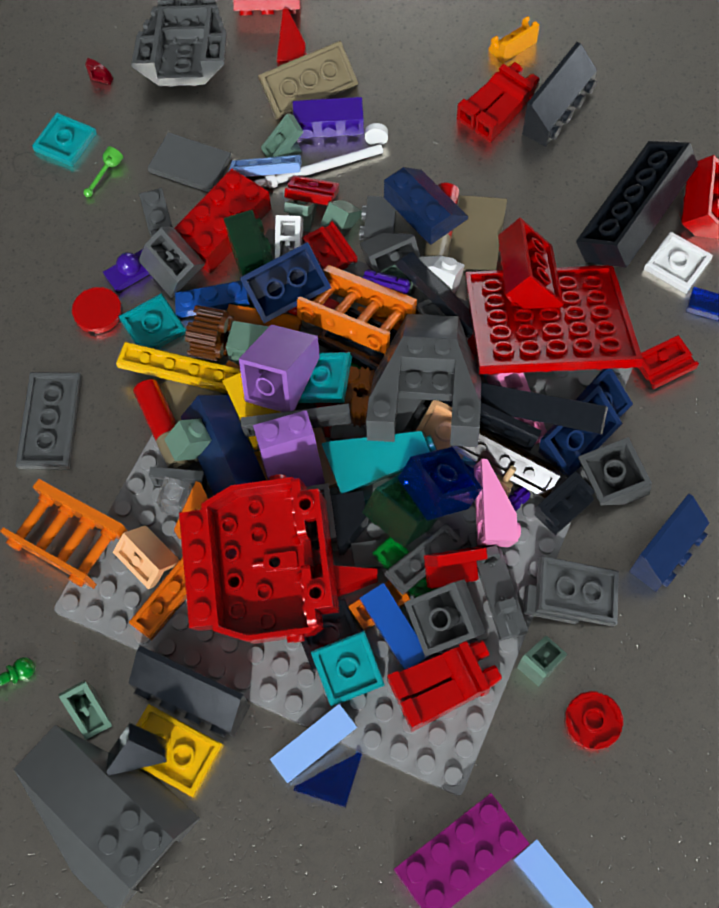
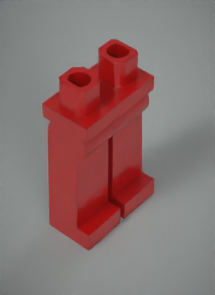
(498, 101)
(457, 665)

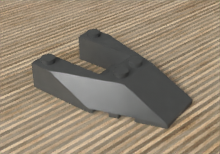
(427, 363)

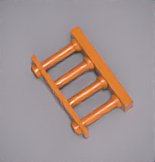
(361, 291)
(68, 508)

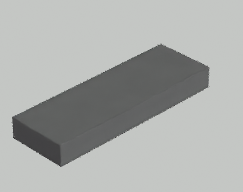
(411, 568)

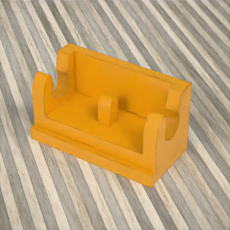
(515, 41)

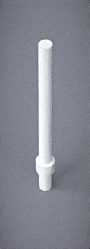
(272, 181)

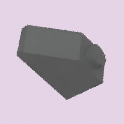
(388, 249)

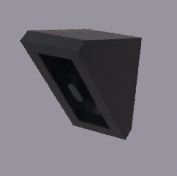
(136, 750)

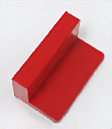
(453, 566)

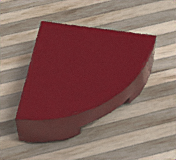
(98, 72)

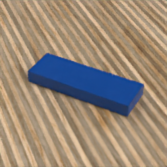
(393, 626)

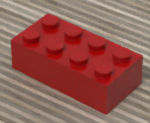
(204, 225)

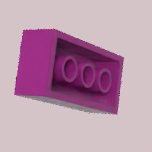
(461, 856)

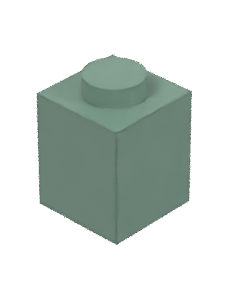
(187, 439)

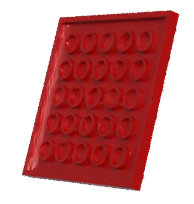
(581, 335)

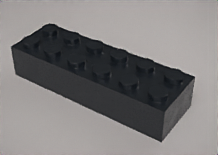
(637, 203)

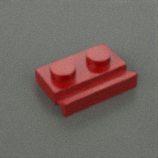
(311, 190)
(330, 247)
(667, 362)

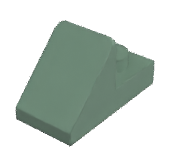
(284, 138)
(304, 209)

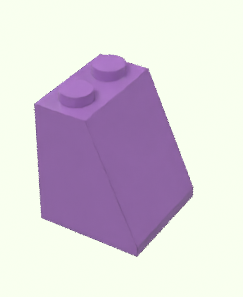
(278, 367)
(290, 448)

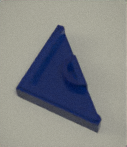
(333, 783)

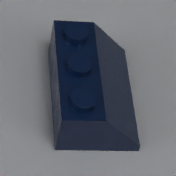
(422, 203)
(280, 282)
(671, 545)

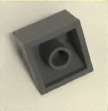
(616, 473)
(444, 617)

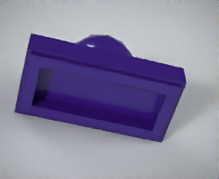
(125, 271)

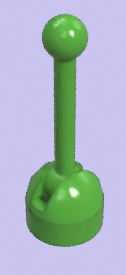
(111, 158)

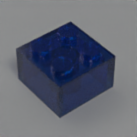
(439, 483)

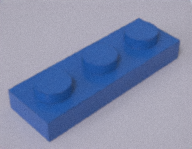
(212, 296)

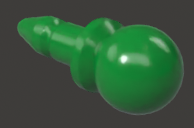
(22, 669)

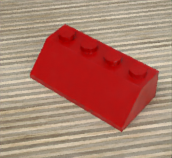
(529, 267)

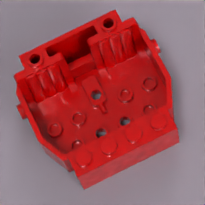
(260, 524)

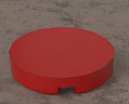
(97, 310)
(593, 720)

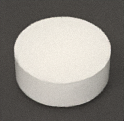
(376, 134)

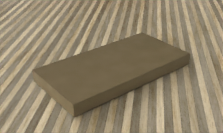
(308, 78)

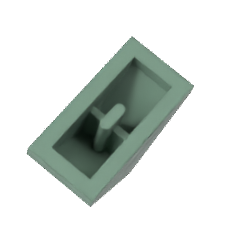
(342, 214)
(541, 660)
(85, 709)

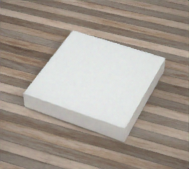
(678, 262)

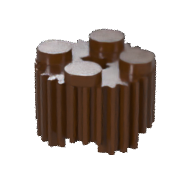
(208, 333)
(358, 394)

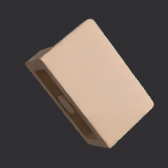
(145, 555)

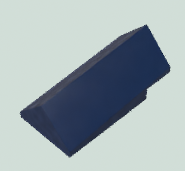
(564, 444)
(229, 455)

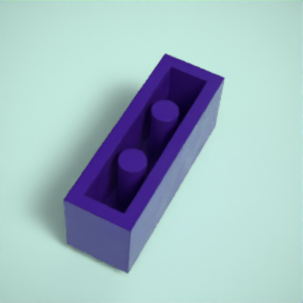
(329, 117)

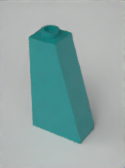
(364, 462)

